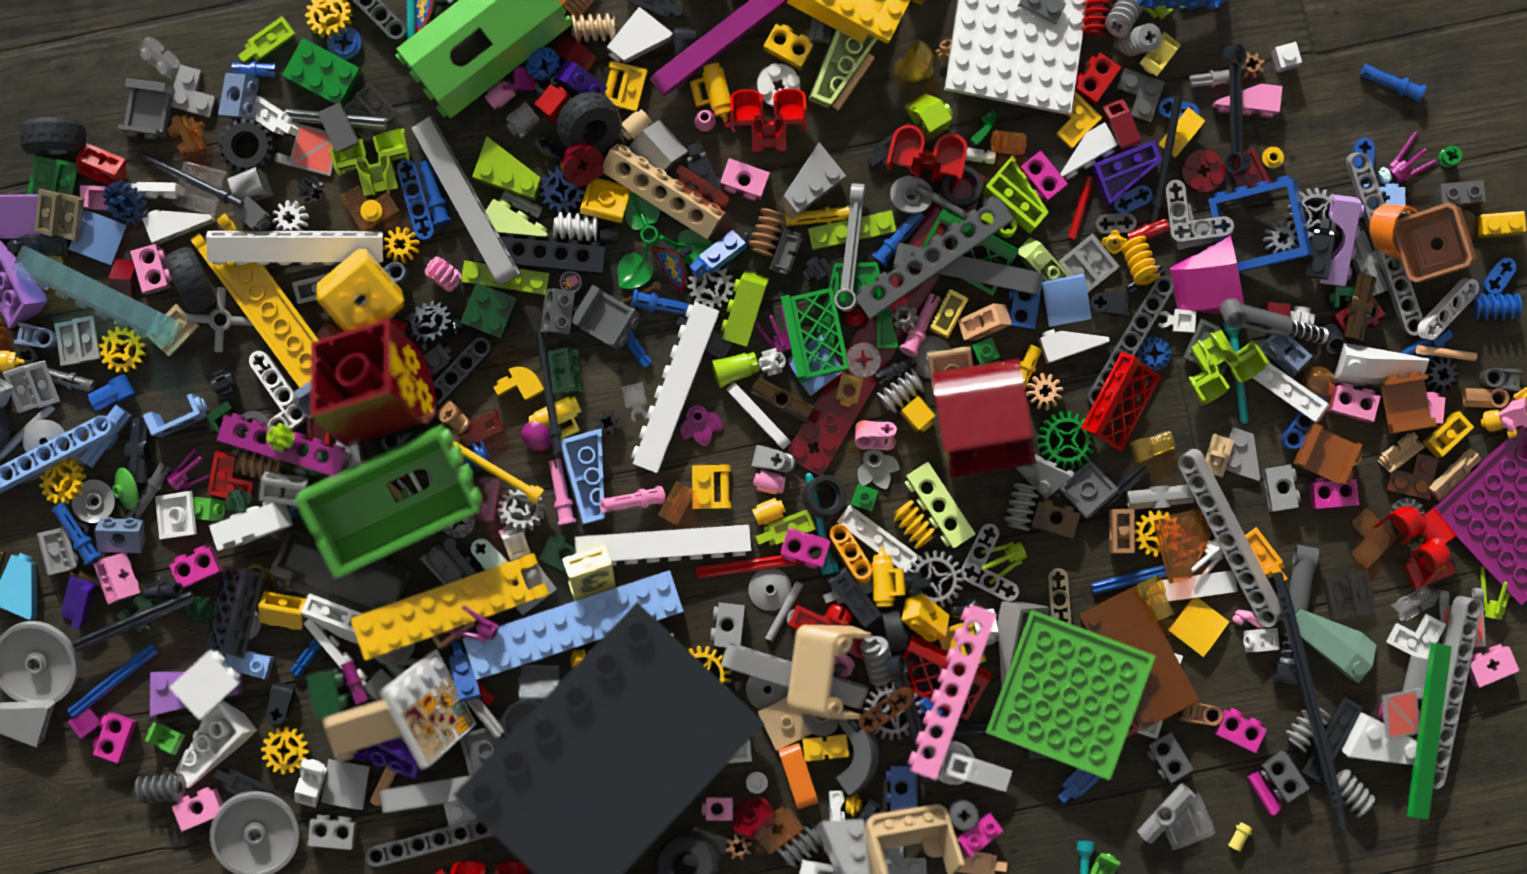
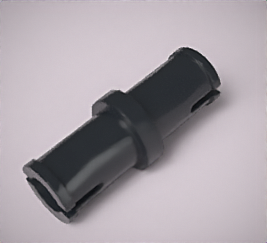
(894, 370)
(162, 591)

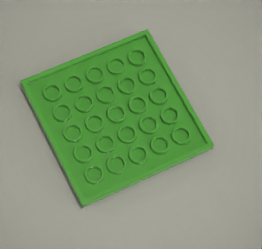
(1070, 694)

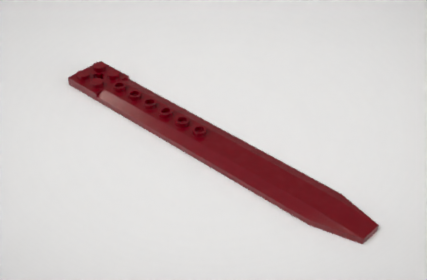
(833, 420)

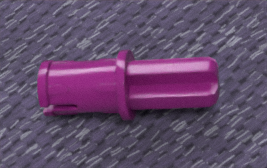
(354, 682)

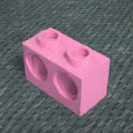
(146, 271)
(1353, 408)

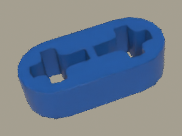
(1184, 106)
(1370, 153)
(1129, 195)
(1495, 273)

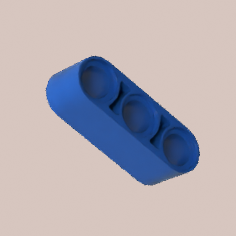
(1296, 429)

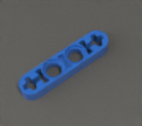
(417, 199)

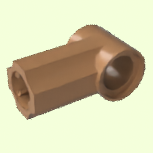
(1484, 398)

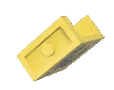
(590, 573)

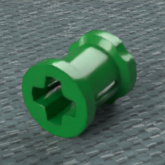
(1456, 156)

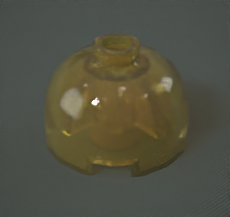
(916, 63)

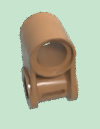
(452, 417)
(1199, 712)

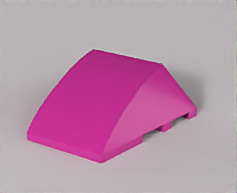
(1207, 279)

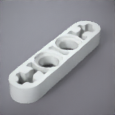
(1450, 311)
(754, 411)

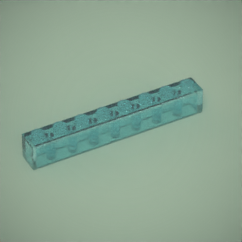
(97, 296)

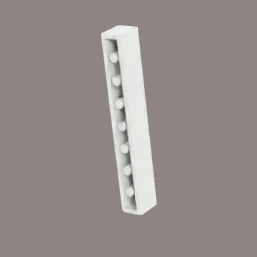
(290, 246)
(676, 386)
(670, 544)

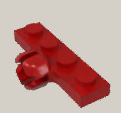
(805, 617)

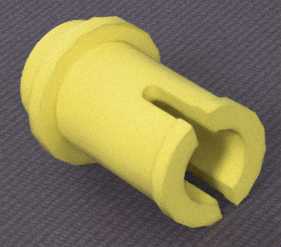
(1240, 836)

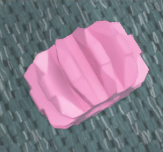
(443, 274)

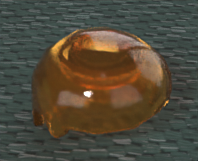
(1319, 380)

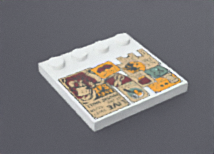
(428, 708)

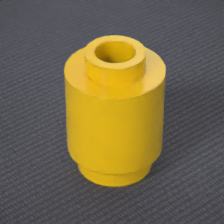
(769, 511)

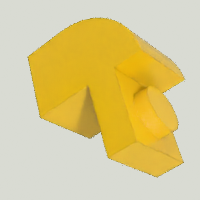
(523, 379)

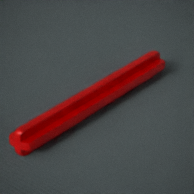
(744, 566)

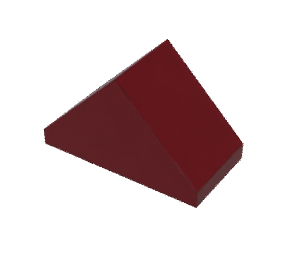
(573, 51)
(123, 277)

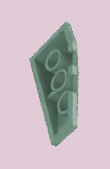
(1340, 645)

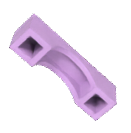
(1346, 213)

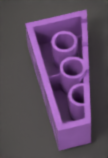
(164, 699)

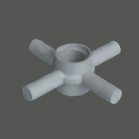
(220, 309)

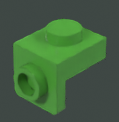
(209, 509)
(165, 737)
(1105, 864)

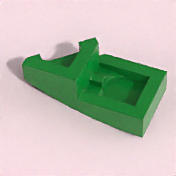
(987, 121)

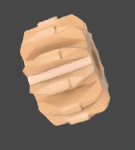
(1049, 397)

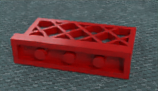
(1111, 397)
(938, 656)

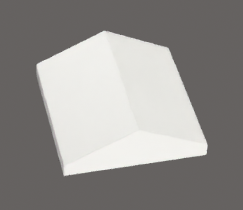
(175, 515)

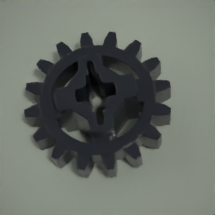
(430, 323)

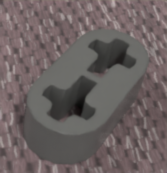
(1114, 218)

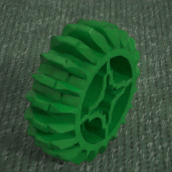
(1053, 454)

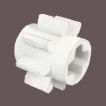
(1303, 315)
(772, 361)

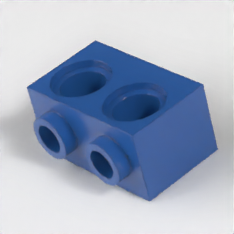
(1028, 307)

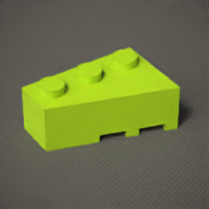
(505, 172)

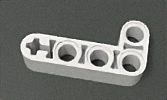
(276, 389)

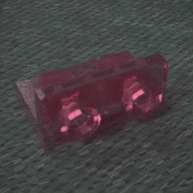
(490, 494)

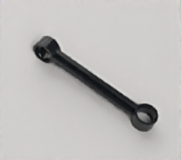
(1234, 58)
(898, 670)

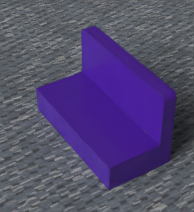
(77, 601)

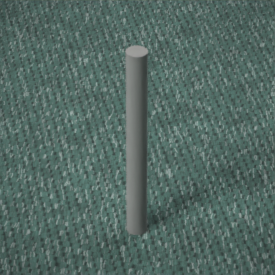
(42, 415)

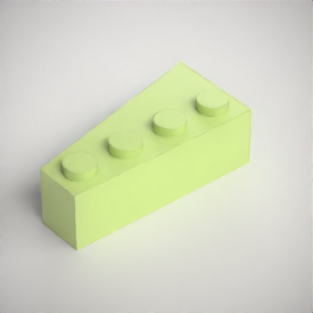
(838, 66)

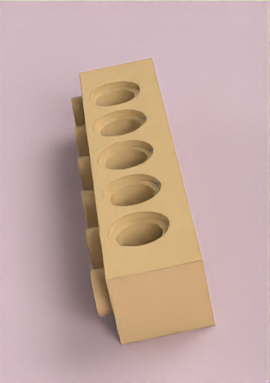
(651, 191)

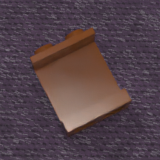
(1406, 403)
(1328, 455)

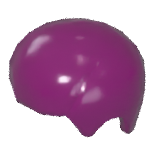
(536, 436)

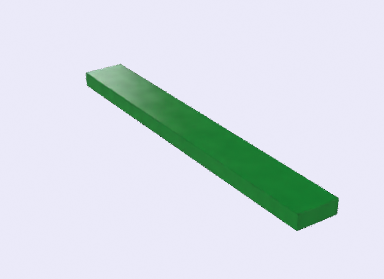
(1429, 731)

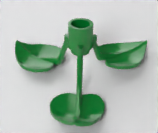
(633, 269)

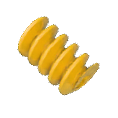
(1140, 261)
(914, 524)

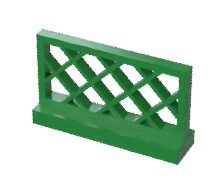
(992, 243)
(798, 342)

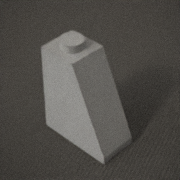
(26, 720)

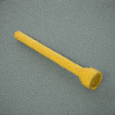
(532, 493)

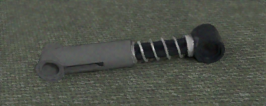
(1244, 316)
(1304, 563)

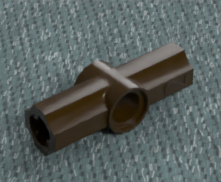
(1360, 307)
(795, 406)

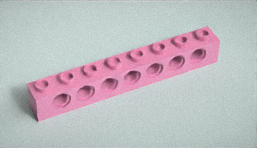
(932, 766)

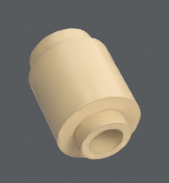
(635, 124)

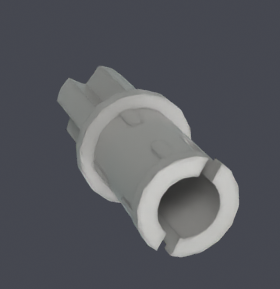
(1211, 78)

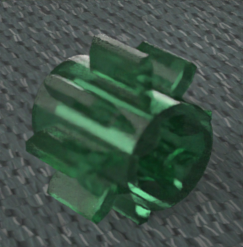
(238, 500)
(199, 610)

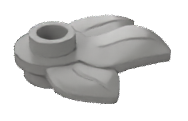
(879, 471)

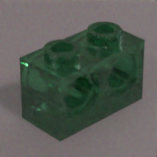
(565, 371)

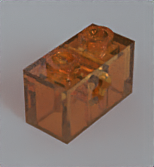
(791, 827)

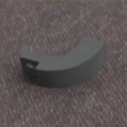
(864, 760)

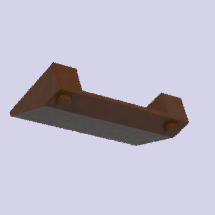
(1130, 622)

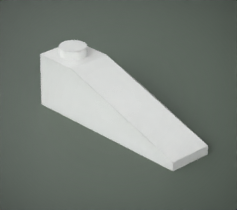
(218, 736)

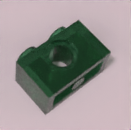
(552, 551)

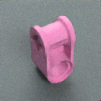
(872, 435)

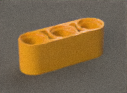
(849, 544)

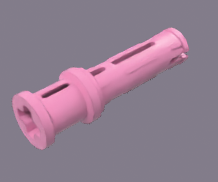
(918, 335)
(641, 498)
(562, 501)

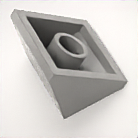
(658, 146)

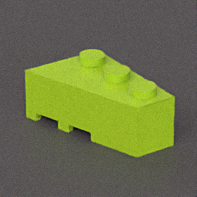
(930, 115)
(1016, 195)
(744, 308)

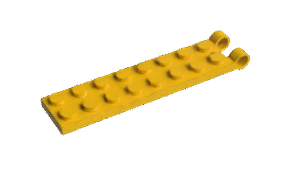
(266, 309)
(442, 610)

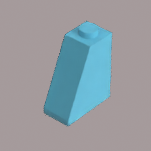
(19, 587)

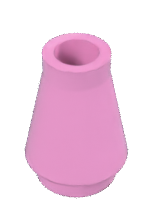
(705, 125)

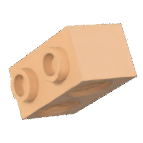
(984, 322)

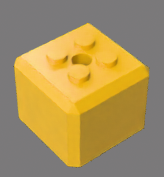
(359, 276)

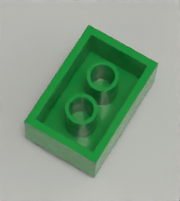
(322, 73)

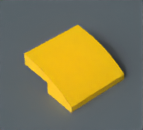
(1198, 626)

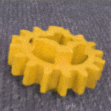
(329, 17)
(114, 354)
(63, 482)
(1144, 537)
(276, 749)

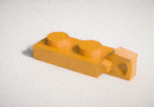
(1265, 553)

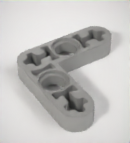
(1184, 221)
(971, 560)

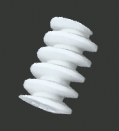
(575, 226)

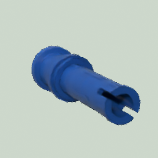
(1402, 86)
(436, 202)
(889, 248)
(653, 303)
(81, 542)

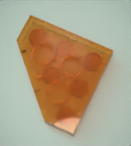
(1182, 542)

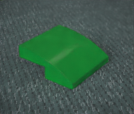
(52, 175)

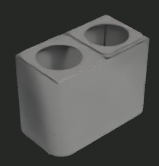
(251, 184)

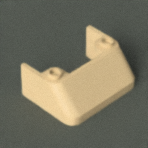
(814, 666)
(360, 729)
(913, 826)

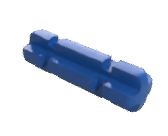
(638, 350)
(306, 658)

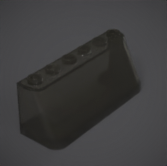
(304, 571)

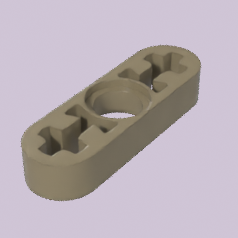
(1066, 615)

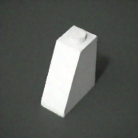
(638, 37)

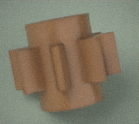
(944, 51)
(1248, 71)
(740, 853)

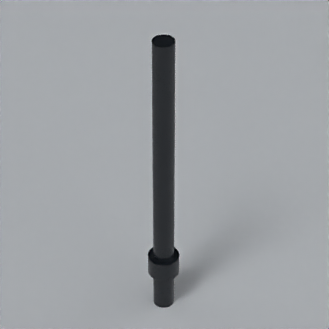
(222, 195)
(1158, 199)
(554, 430)

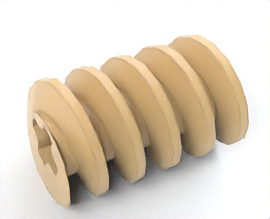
(593, 28)

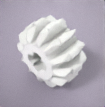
(294, 210)

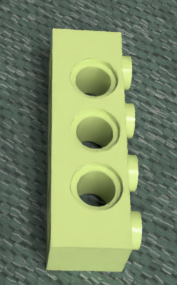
(926, 474)

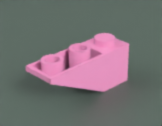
(1258, 99)

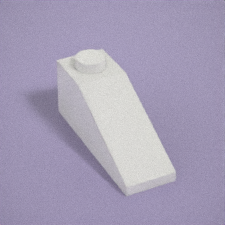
(169, 225)
(1064, 344)
(331, 617)

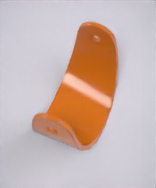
(1383, 225)

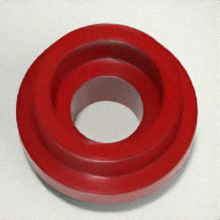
(855, 316)

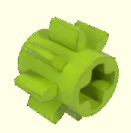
(280, 437)

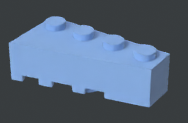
(585, 472)

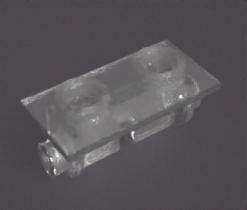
(151, 50)
(1407, 605)

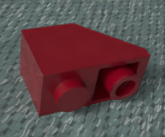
(1121, 124)

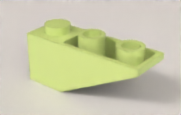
(514, 223)
(1040, 260)

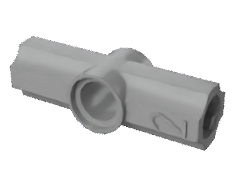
(1368, 263)
(1159, 497)
(1156, 822)

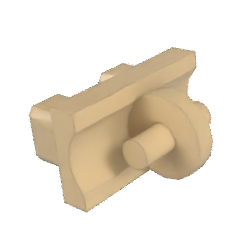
(1218, 454)

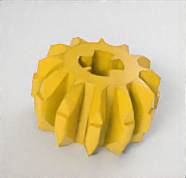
(403, 237)

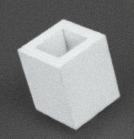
(1286, 57)

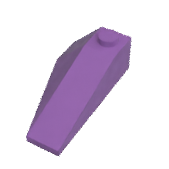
(19, 297)

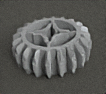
(1308, 210)
(951, 574)
(897, 729)

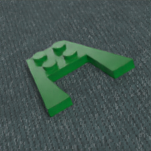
(864, 275)

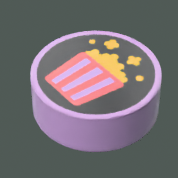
(570, 281)

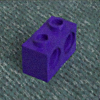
(578, 79)

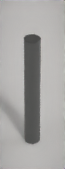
(941, 201)

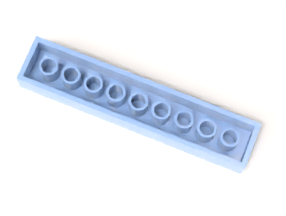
(570, 625)

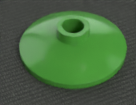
(125, 488)

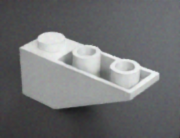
(1093, 145)
(977, 771)

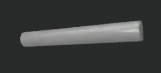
(784, 611)

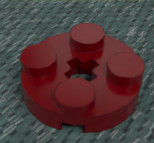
(586, 174)
(1196, 181)
(762, 818)

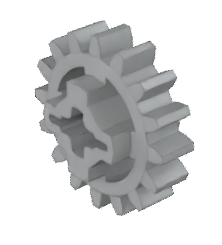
(701, 290)
(520, 517)

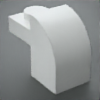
(310, 782)

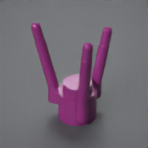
(1400, 170)
(781, 341)
(179, 476)
(486, 628)

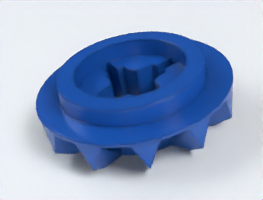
(350, 50)
(535, 61)
(1161, 346)

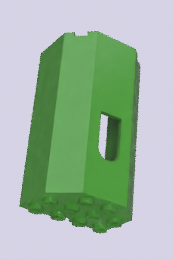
(511, 26)
(358, 516)

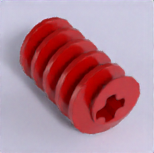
(1094, 17)

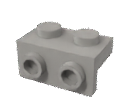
(57, 551)

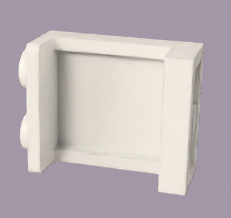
(205, 683)

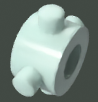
(1384, 175)

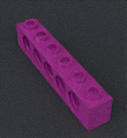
(231, 433)

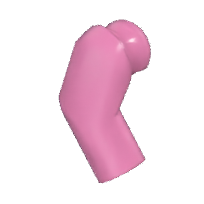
(1250, 616)

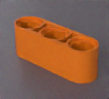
(798, 776)

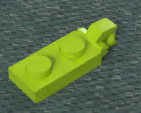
(267, 40)
(777, 530)

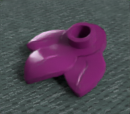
(700, 428)

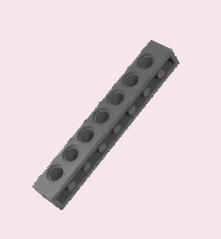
(1001, 218)

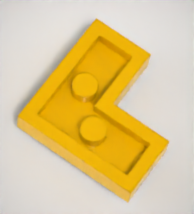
(1081, 121)

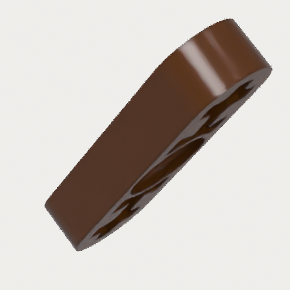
(891, 702)

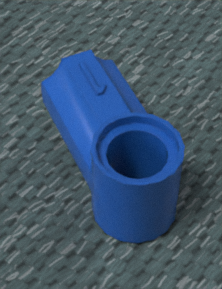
(115, 391)

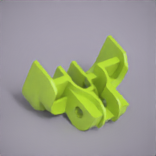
(377, 176)
(1215, 350)

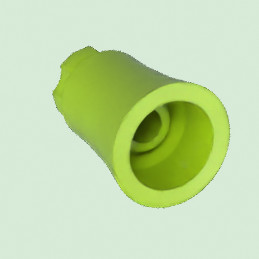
(734, 368)

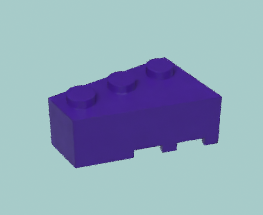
(1123, 170)

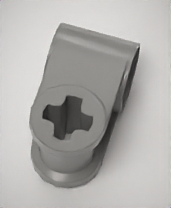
(770, 459)

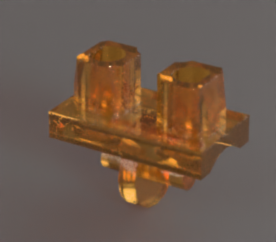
(189, 131)
(676, 503)

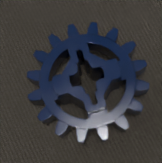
(552, 192)
(125, 202)

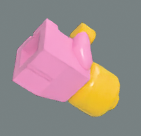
(1508, 417)

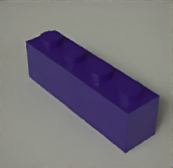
(394, 754)

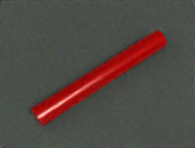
(1081, 208)

